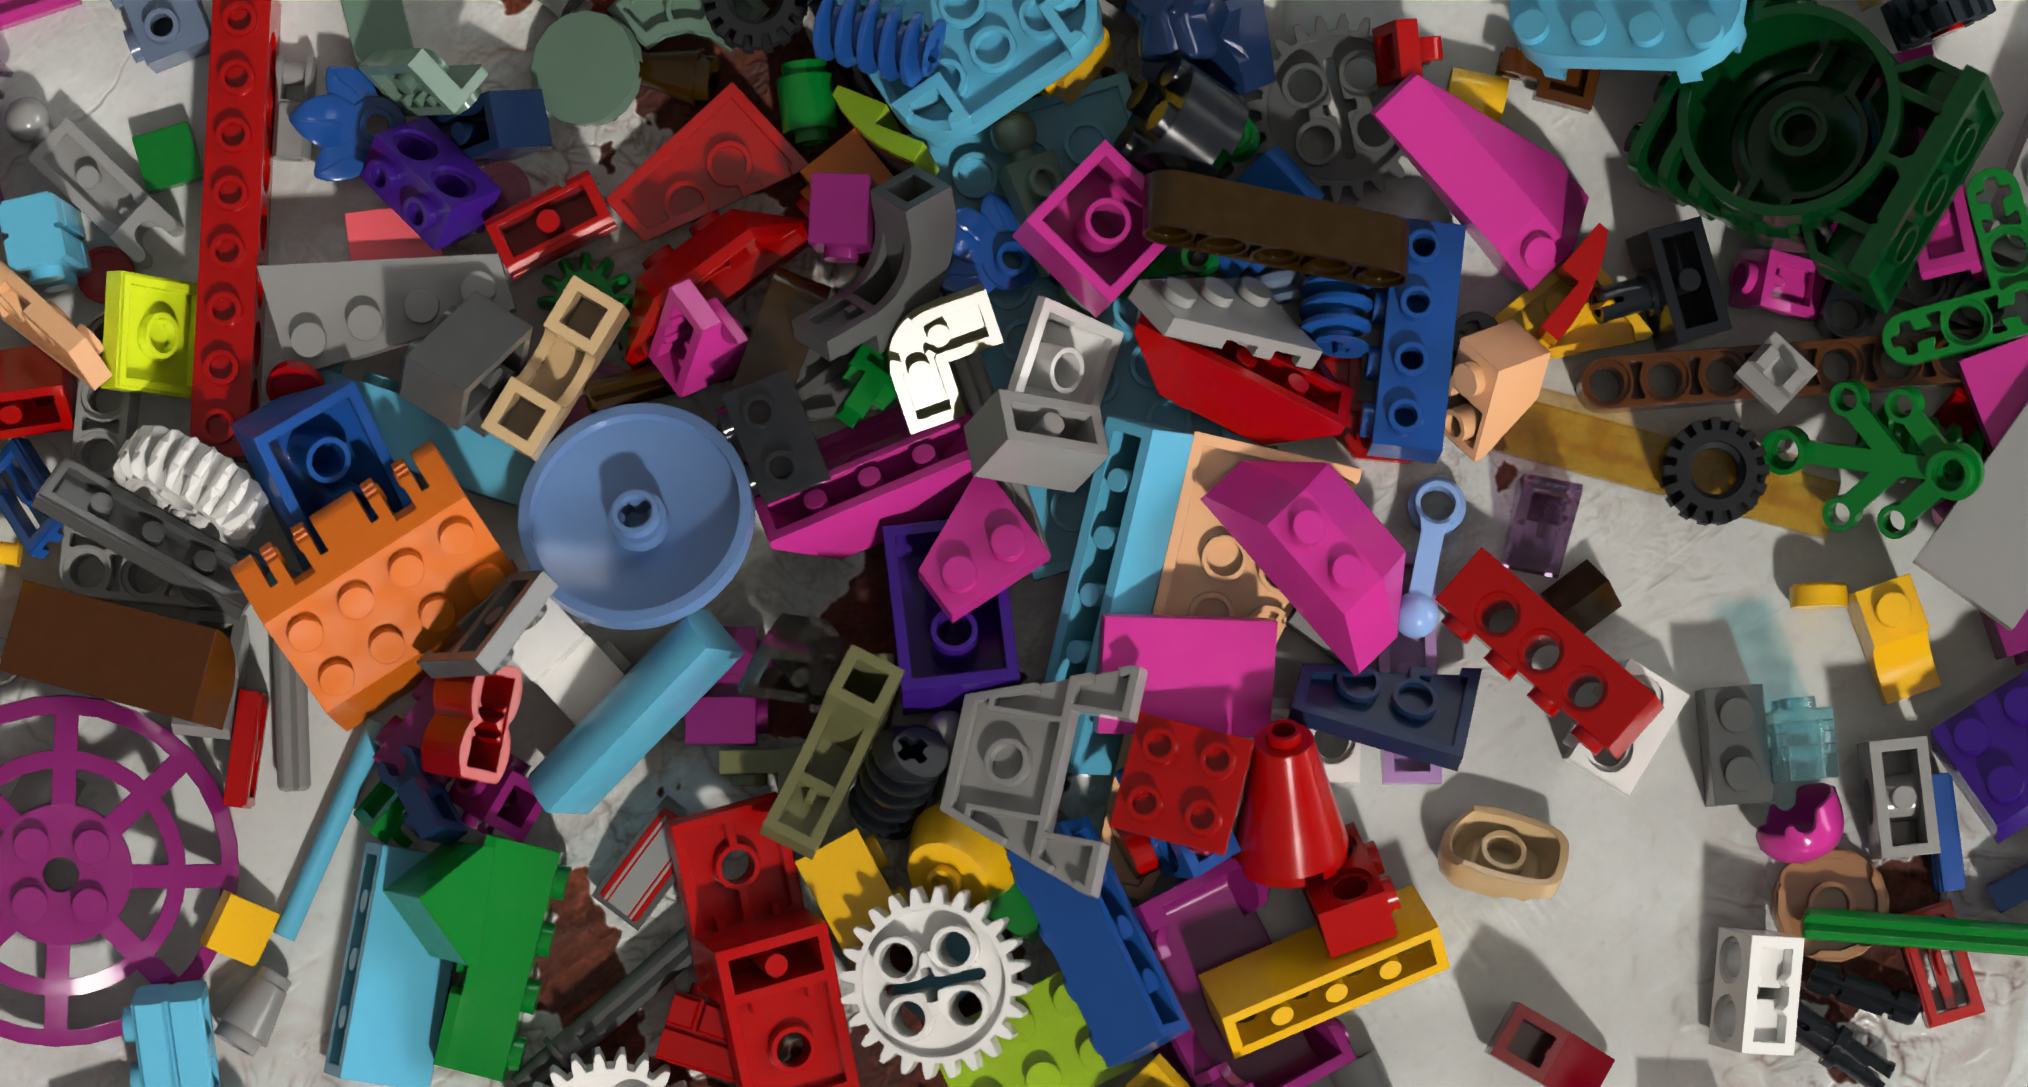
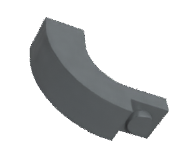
(903, 271)

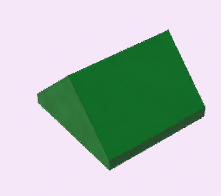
(447, 900)

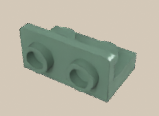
(423, 81)

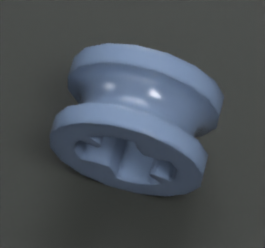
(1282, 286)

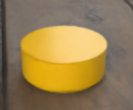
(1818, 595)

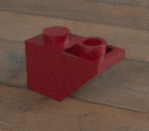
(1546, 1050)

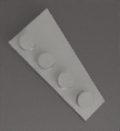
(367, 307)

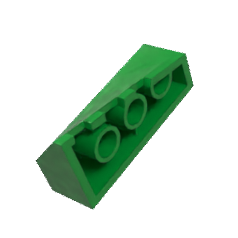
(491, 999)

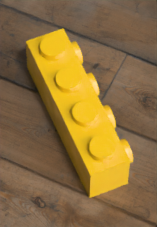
(1299, 985)

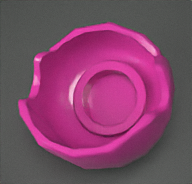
(1805, 830)

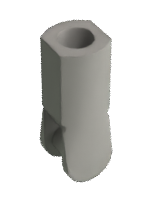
(286, 141)

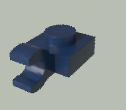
(427, 804)

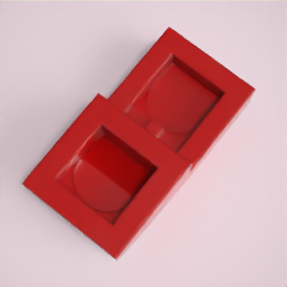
(1580, 274)

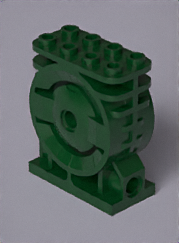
(1819, 198)

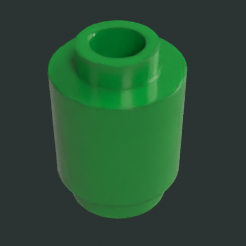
(807, 102)

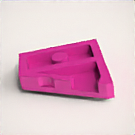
(980, 550)

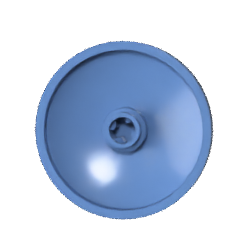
(637, 515)

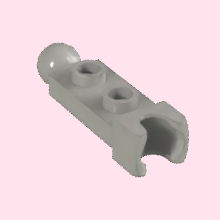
(89, 178)

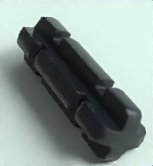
(1863, 993)

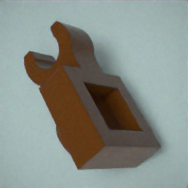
(1574, 94)

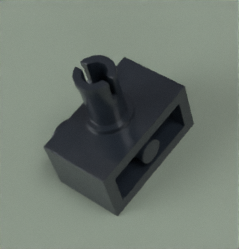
(1671, 284)

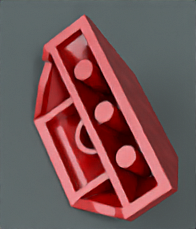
(722, 261)
(1246, 393)

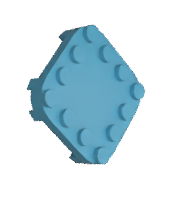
(1628, 34)
(990, 60)

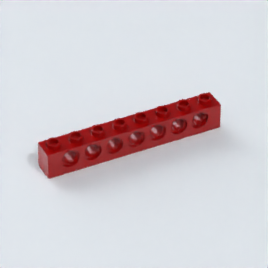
(234, 220)

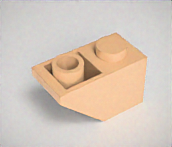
(1492, 385)

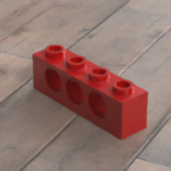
(1486, 588)

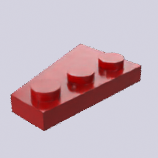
(705, 166)

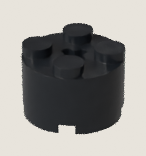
(1181, 121)

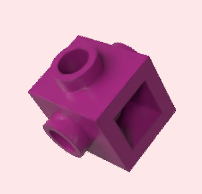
(503, 806)

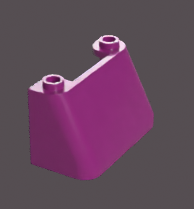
(1206, 926)

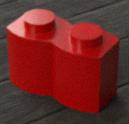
(471, 724)

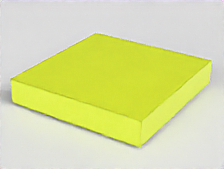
(149, 334)

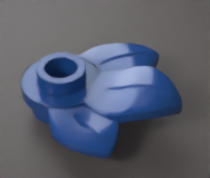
(340, 120)
(980, 245)

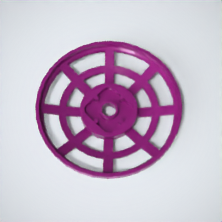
(102, 861)

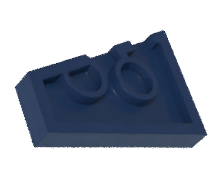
(1396, 712)

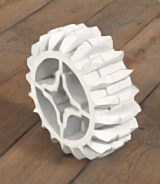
(192, 483)

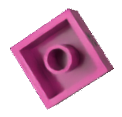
(1092, 230)

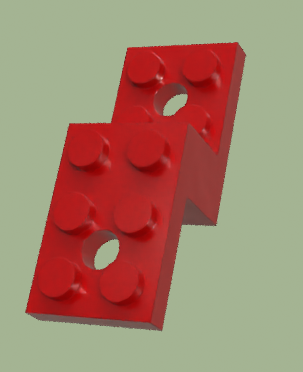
(760, 949)

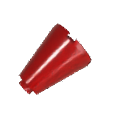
(1288, 811)

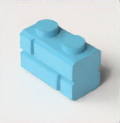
(45, 240)
(172, 1036)

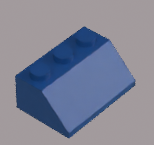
(314, 450)

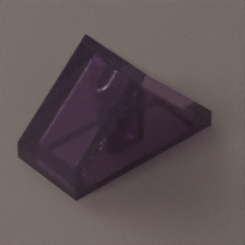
(1540, 524)

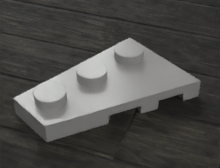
(1223, 310)

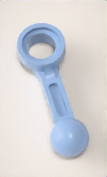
(1417, 609)

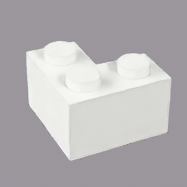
(569, 662)

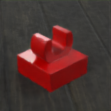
(1402, 51)

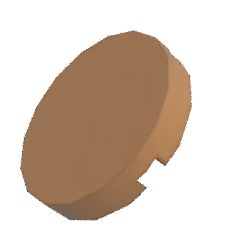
(1830, 882)

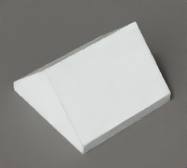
(1065, 355)

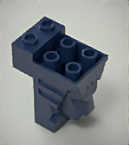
(1215, 35)

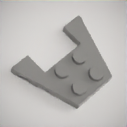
(1015, 761)

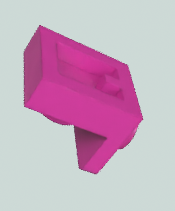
(1776, 284)

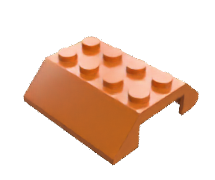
(379, 589)

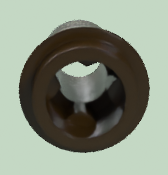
(681, 74)

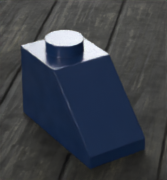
(499, 126)

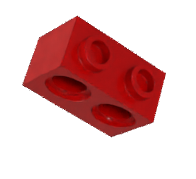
(1354, 903)

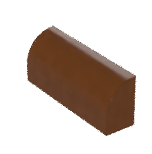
(121, 654)

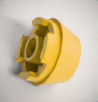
(956, 856)

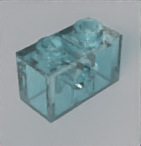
(1801, 741)

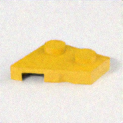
(1585, 333)

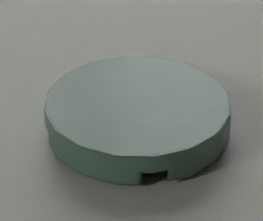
(587, 68)

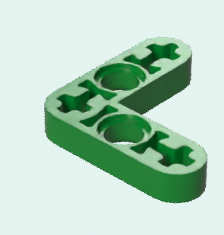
(2002, 281)

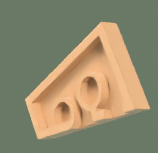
(51, 329)

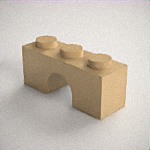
(563, 363)

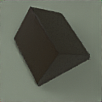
(1583, 596)

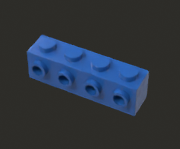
(1415, 348)
(1103, 957)

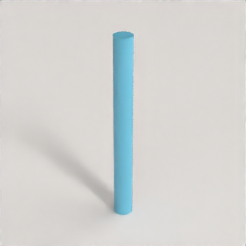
(329, 832)

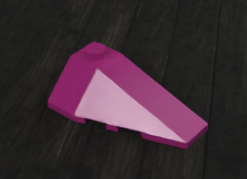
(1498, 184)

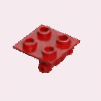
(1182, 784)

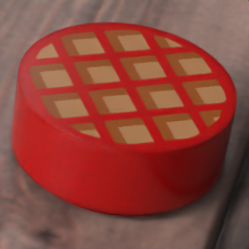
(1136, 852)

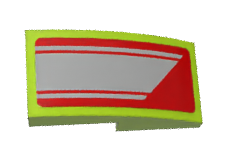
(882, 133)

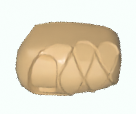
(1503, 854)

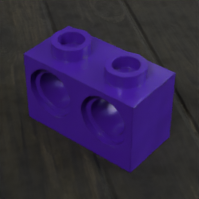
(429, 182)

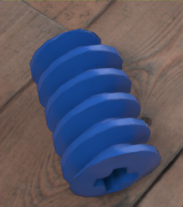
(878, 42)
(1332, 318)

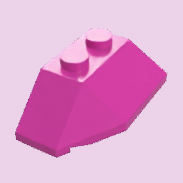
(876, 481)
(1317, 550)

